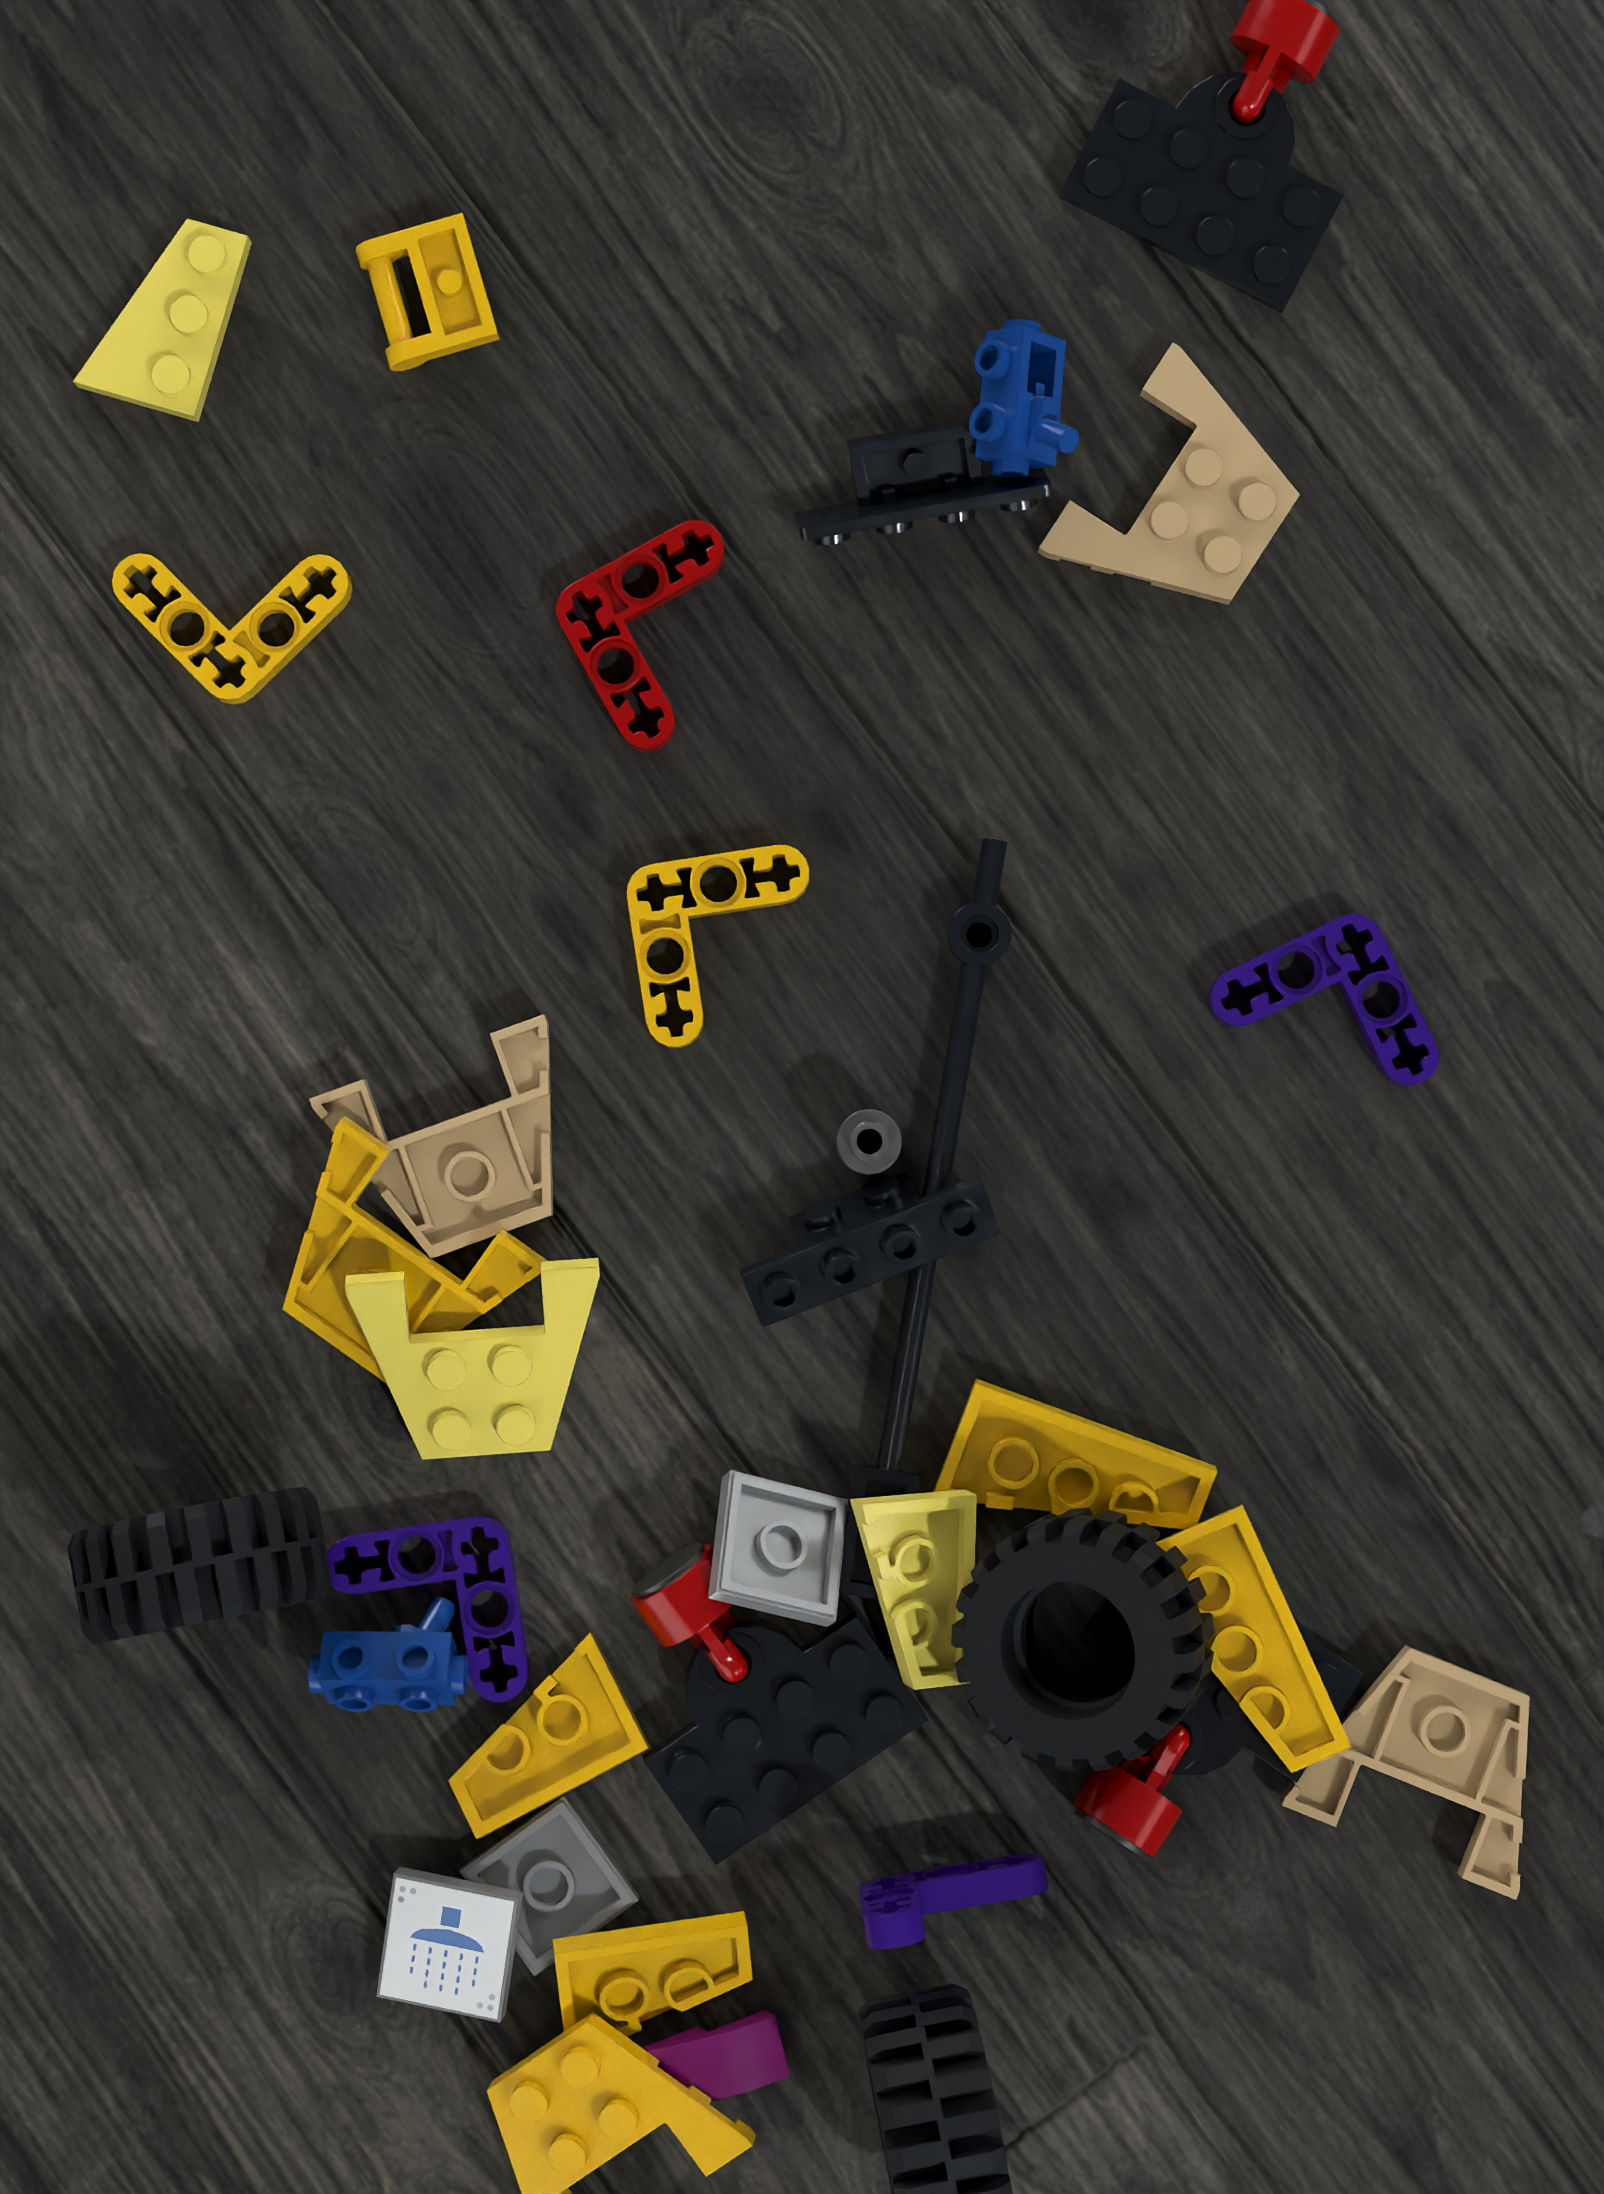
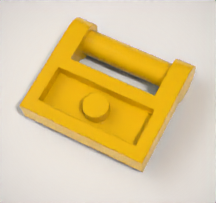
(447, 285)

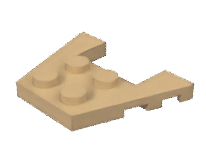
(1207, 512)
(474, 1170)
(1442, 1735)

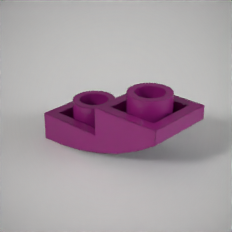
(727, 2058)

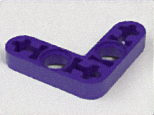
(1333, 968)
(450, 1564)
(896, 1903)

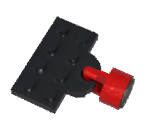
(1215, 169)
(767, 1714)
(1128, 1799)

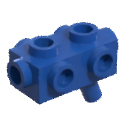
(1020, 400)
(400, 1668)

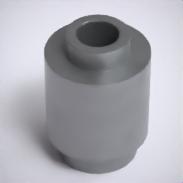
(854, 1157)

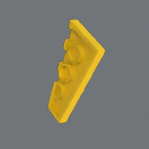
(1055, 1461)
(1258, 1641)

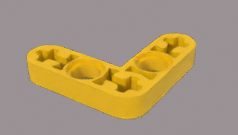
(244, 639)
(674, 923)

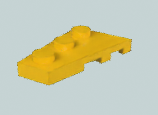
(551, 1744)
(650, 1969)

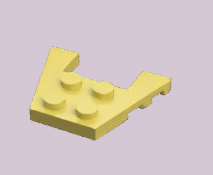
(482, 1385)

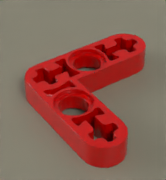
(621, 609)

